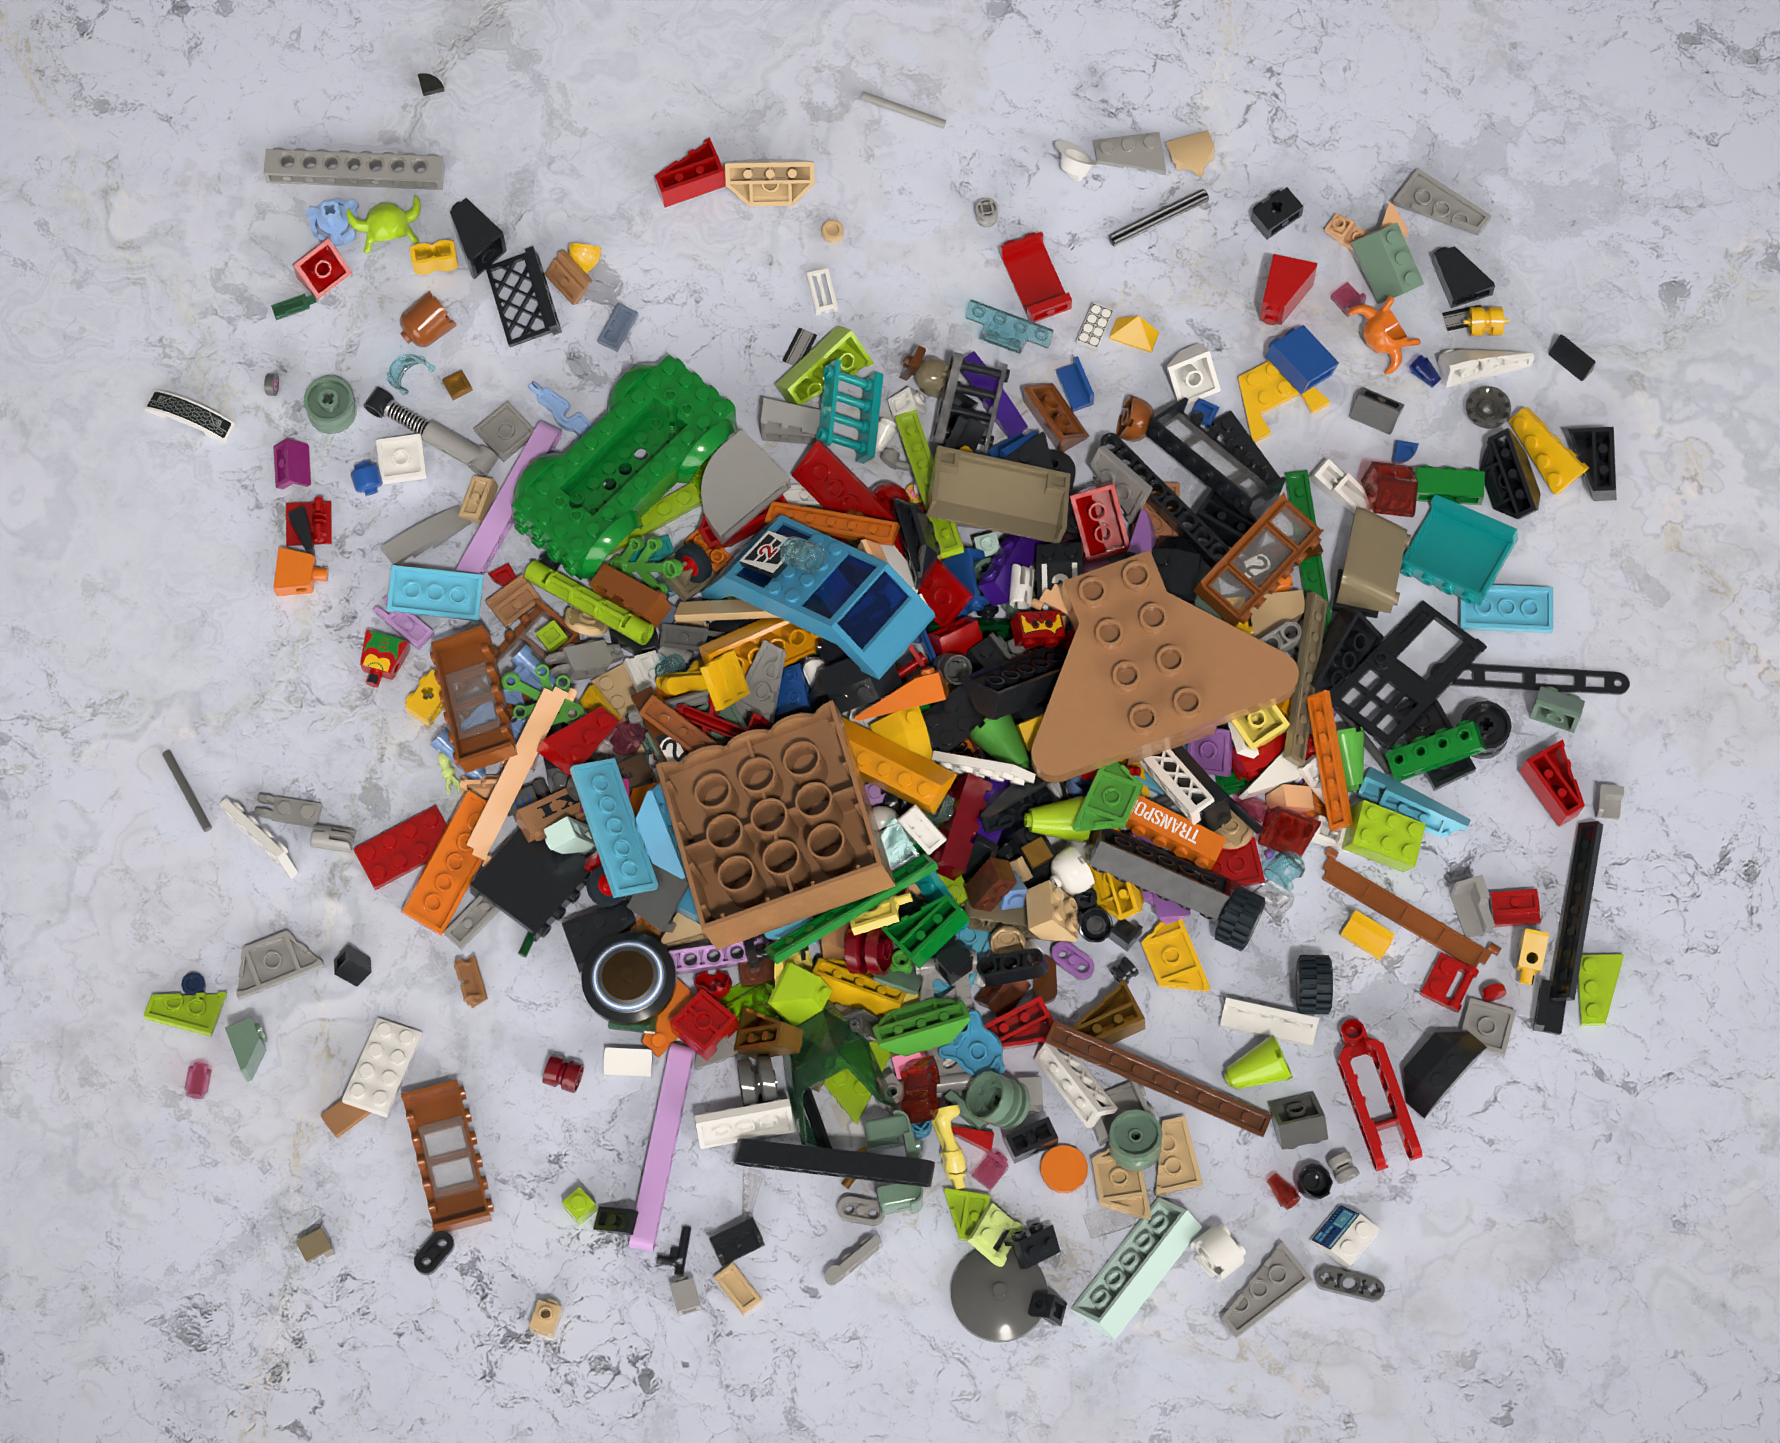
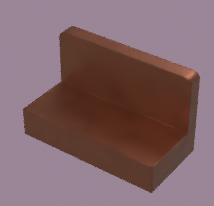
(1003, 997)

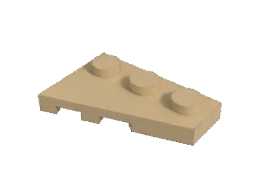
(1177, 1160)

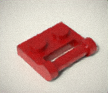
(1442, 979)

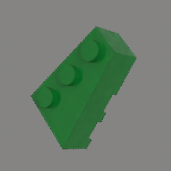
(928, 929)

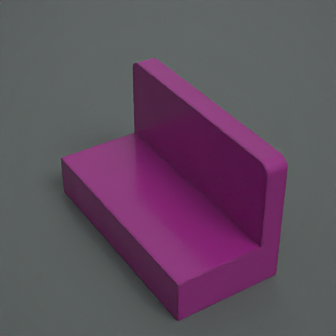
(291, 464)

